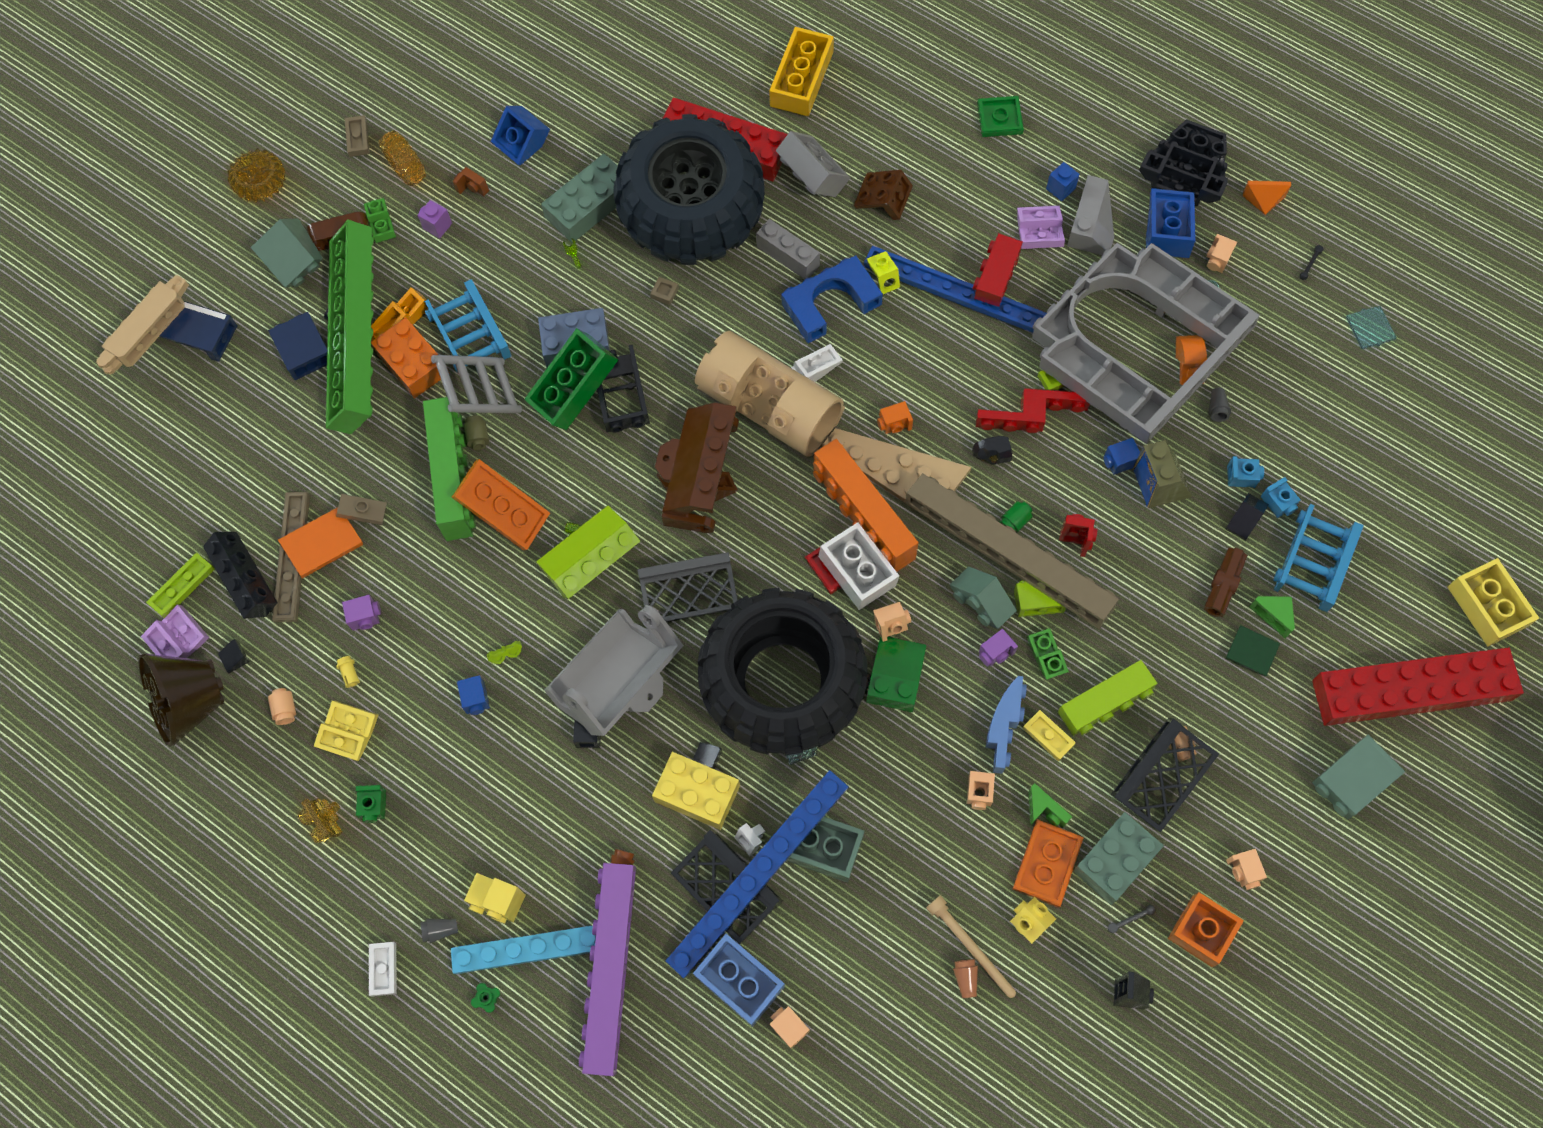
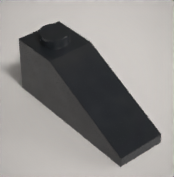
(1133, 991)

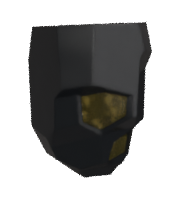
(993, 450)

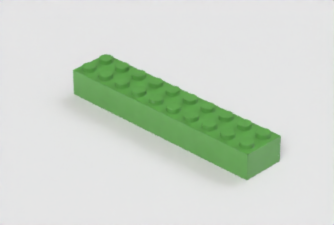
(349, 328)

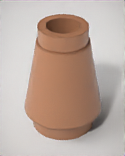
(966, 976)

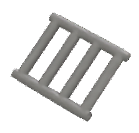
(480, 363)

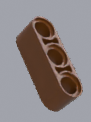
(324, 230)

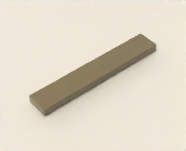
(288, 580)

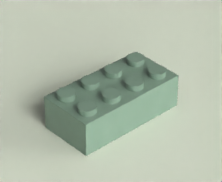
(583, 199)

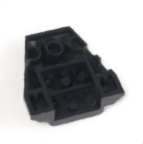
(1189, 162)

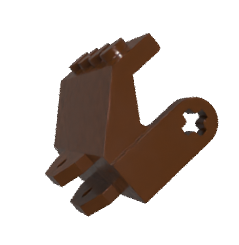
(693, 466)

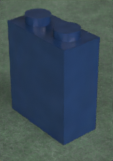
(300, 345)

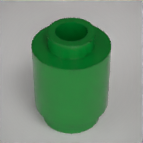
(1017, 516)

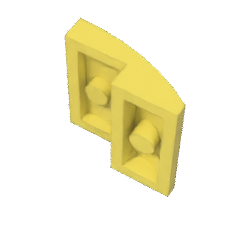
(346, 730)

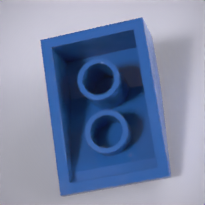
(1171, 222)

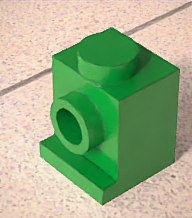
(377, 809)

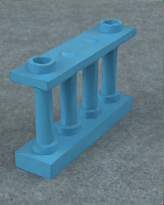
(480, 312)
(1341, 555)

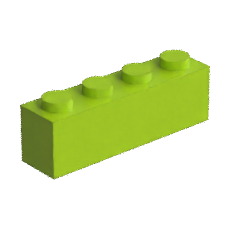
(1107, 697)

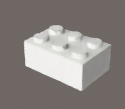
(858, 566)

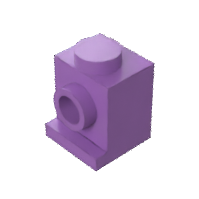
(997, 648)

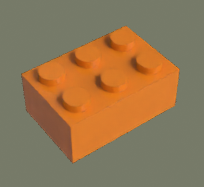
(408, 357)

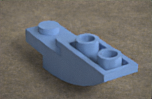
(1006, 716)

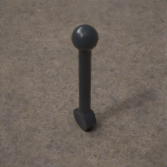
(1317, 251)

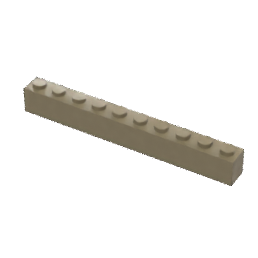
(1012, 551)

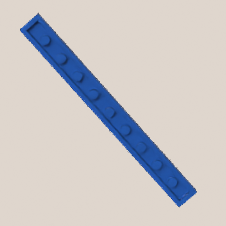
(960, 292)
(757, 874)

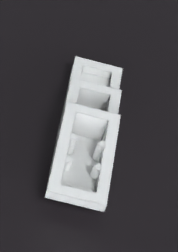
(818, 363)

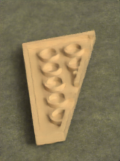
(895, 466)

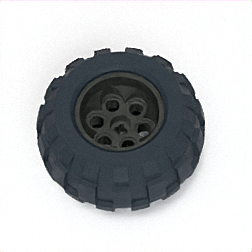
(681, 223)

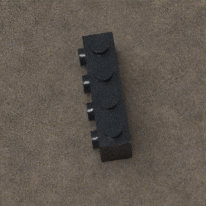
(240, 574)

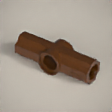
(1225, 582)

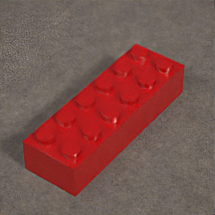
(762, 140)

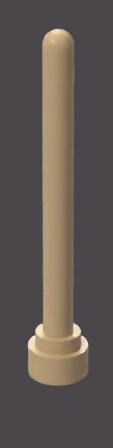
(939, 909)

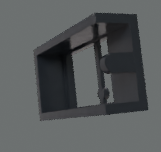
(625, 366)

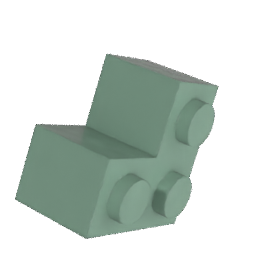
(984, 595)

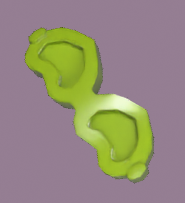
(511, 651)

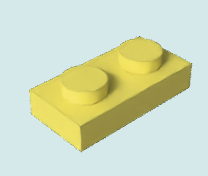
(1049, 735)

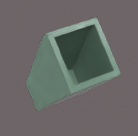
(288, 252)
(1357, 777)

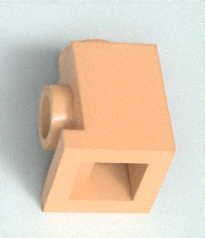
(1220, 253)
(891, 620)
(984, 782)
(1247, 869)

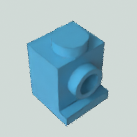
(1239, 472)
(1281, 498)

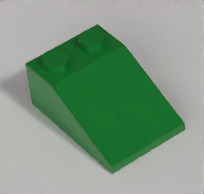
(896, 674)

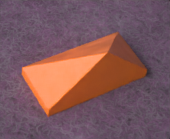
(1266, 194)

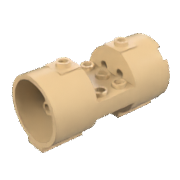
(769, 393)

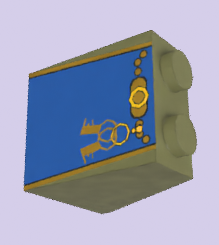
(1160, 475)

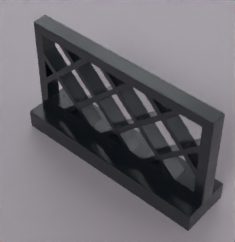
(1147, 760)
(736, 865)

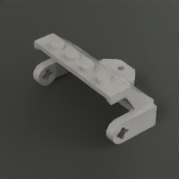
(616, 671)

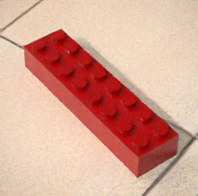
(1417, 686)

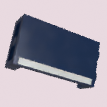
(202, 330)

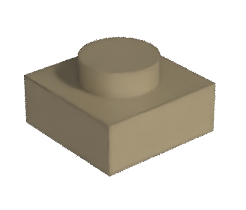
(664, 290)

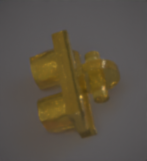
(323, 816)

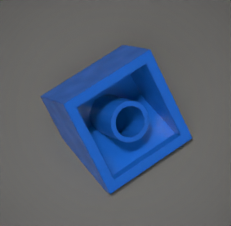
(519, 134)

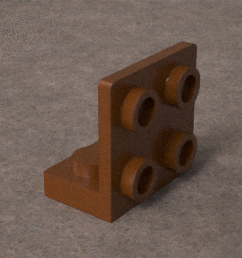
(885, 190)

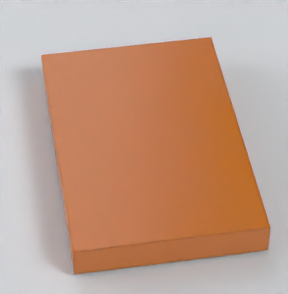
(320, 543)
(1048, 863)

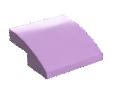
(1040, 227)
(175, 635)

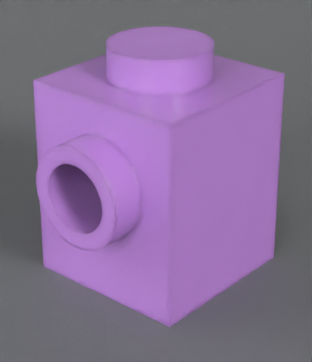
(434, 219)
(361, 612)

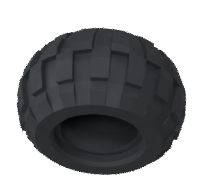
(770, 621)

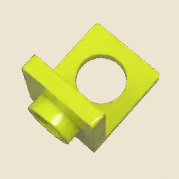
(884, 269)

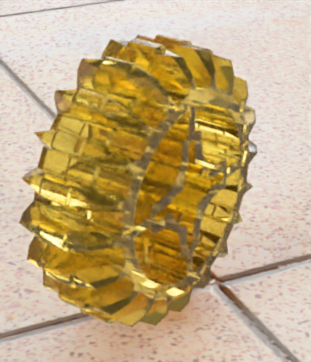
(402, 158)
(260, 180)

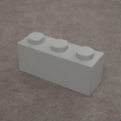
(787, 249)

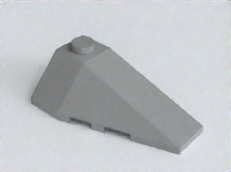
(1093, 220)

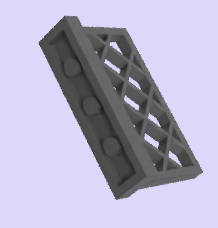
(684, 569)

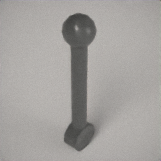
(1113, 927)

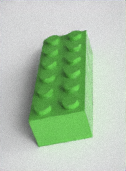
(447, 468)

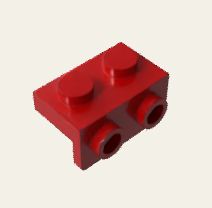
(1079, 531)

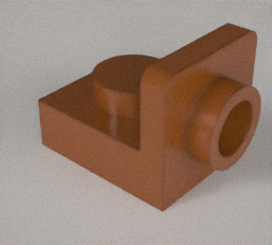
(472, 180)

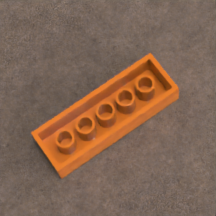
(864, 504)

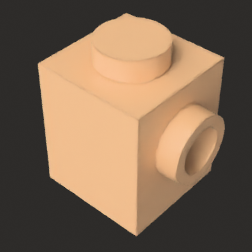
(788, 1026)

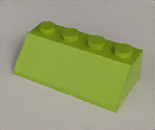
(587, 552)

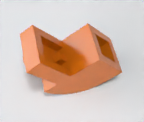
(1191, 354)

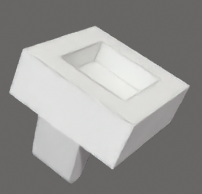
(750, 838)

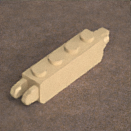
(143, 325)

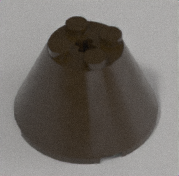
(180, 692)

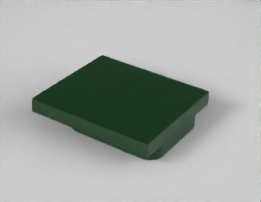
(1252, 651)

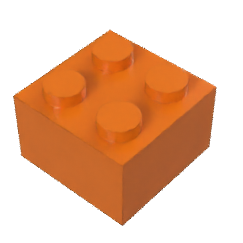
(1205, 929)

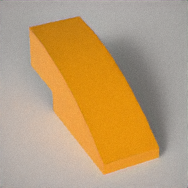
(411, 306)

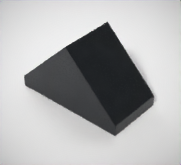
(1247, 517)

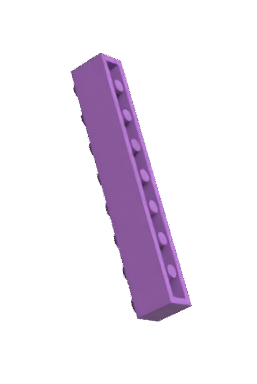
(609, 970)

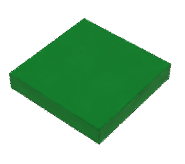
(1000, 116)

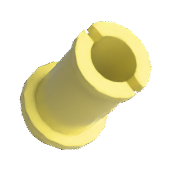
(348, 671)

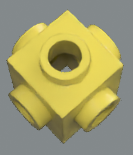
(1032, 919)

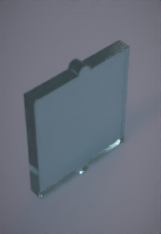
(1371, 327)

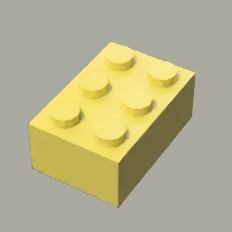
(1492, 602)
(696, 790)

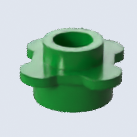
(489, 1004)

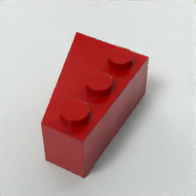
(997, 269)

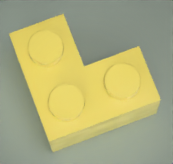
(495, 897)

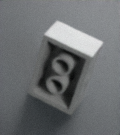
(812, 164)

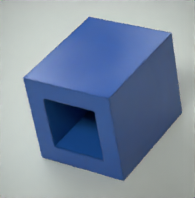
(1062, 181)
(1121, 456)
(473, 695)

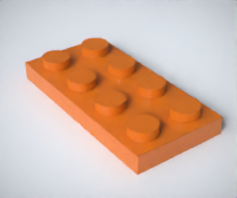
(501, 504)

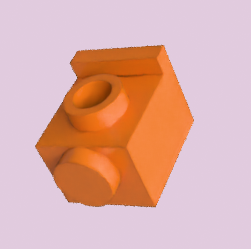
(895, 418)

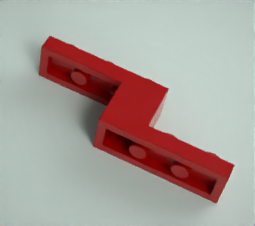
(1033, 411)

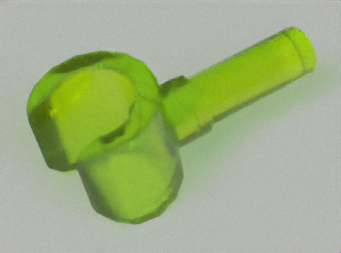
(571, 250)

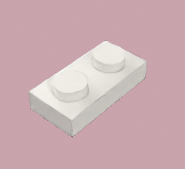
(382, 969)

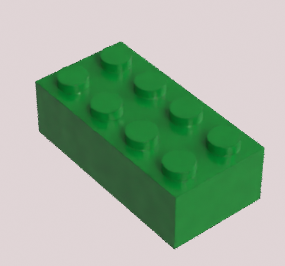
(571, 379)

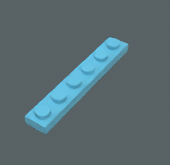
(522, 950)

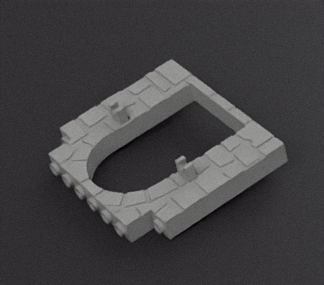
(1104, 379)

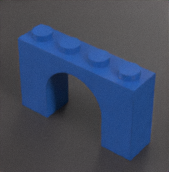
(846, 276)

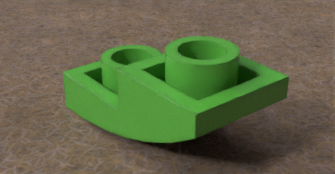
(379, 220)
(1047, 654)

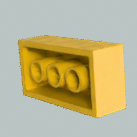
(801, 71)

